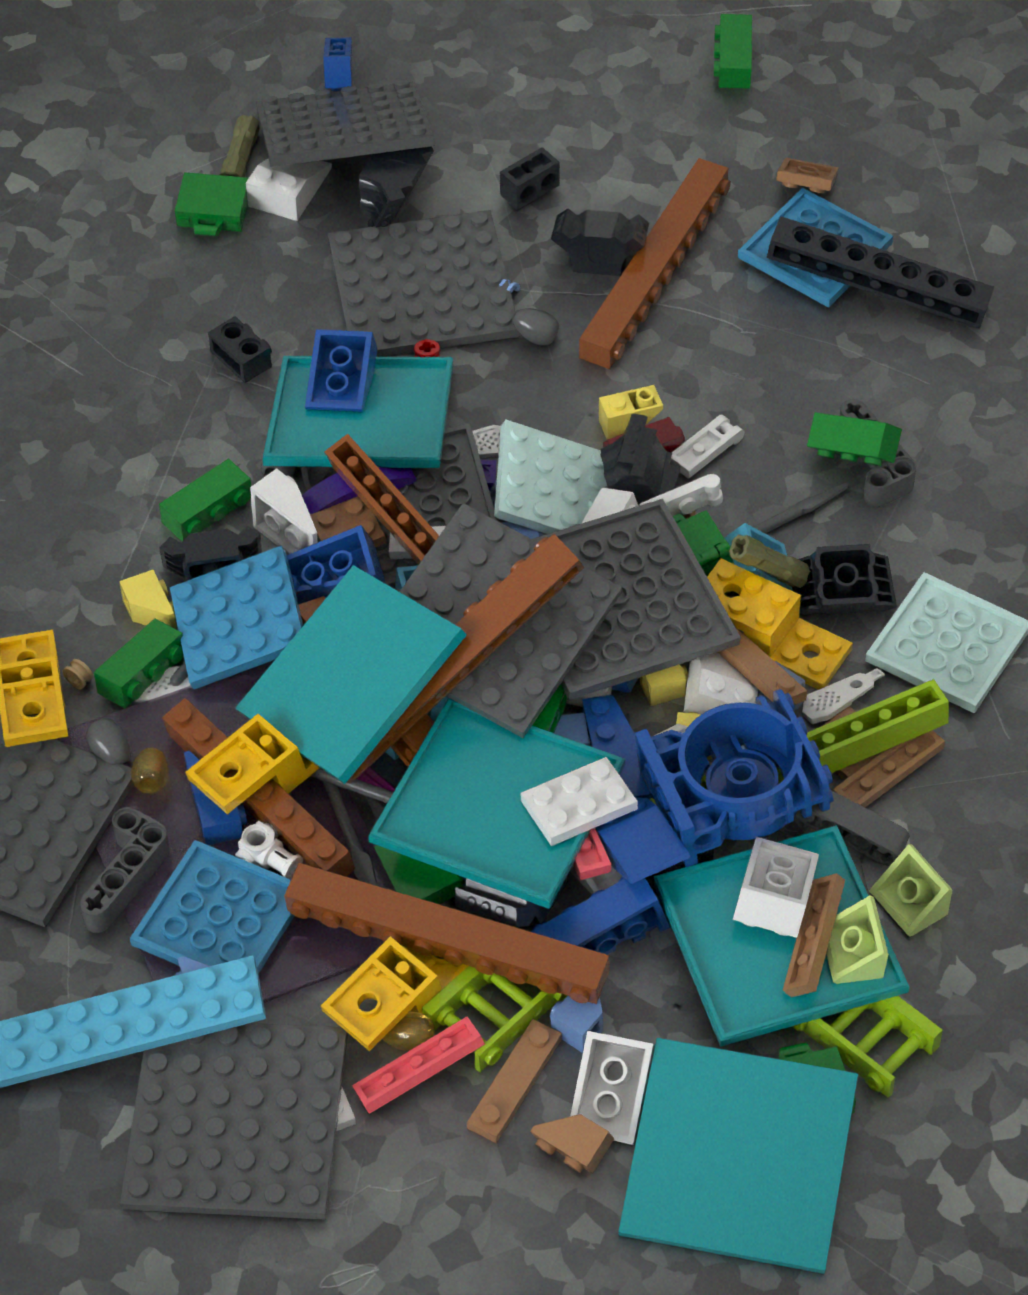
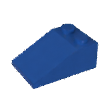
(341, 370)
(641, 842)

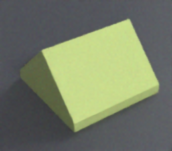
(912, 892)
(857, 944)

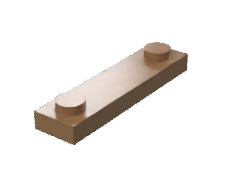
(762, 670)
(889, 768)
(814, 935)
(514, 1081)

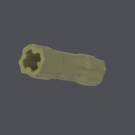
(244, 137)
(754, 553)

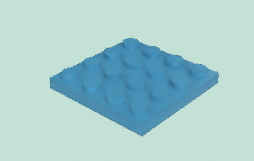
(821, 214)
(236, 616)
(215, 911)

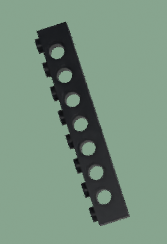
(880, 272)

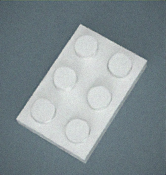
(579, 801)

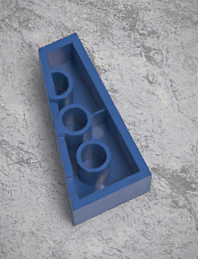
(324, 564)
(612, 733)
(608, 918)

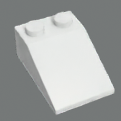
(285, 188)
(281, 512)
(715, 683)
(776, 887)
(613, 1083)

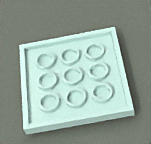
(545, 479)
(949, 639)

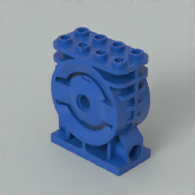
(730, 807)

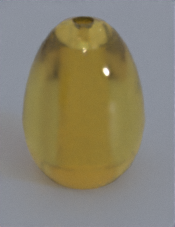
(150, 770)
(410, 1031)

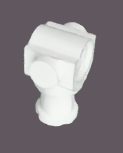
(269, 853)

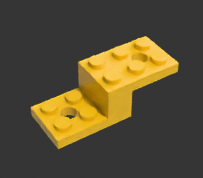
(772, 622)
(31, 689)
(258, 755)
(397, 981)

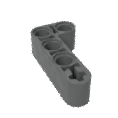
(887, 481)
(859, 828)
(101, 902)

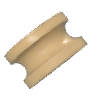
(77, 674)

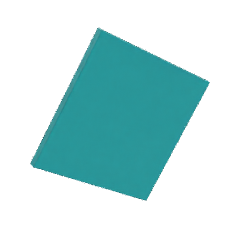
(398, 425)
(351, 672)
(465, 806)
(745, 967)
(739, 1155)

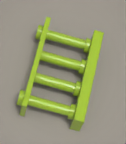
(465, 991)
(897, 1015)

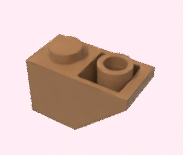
(576, 1139)

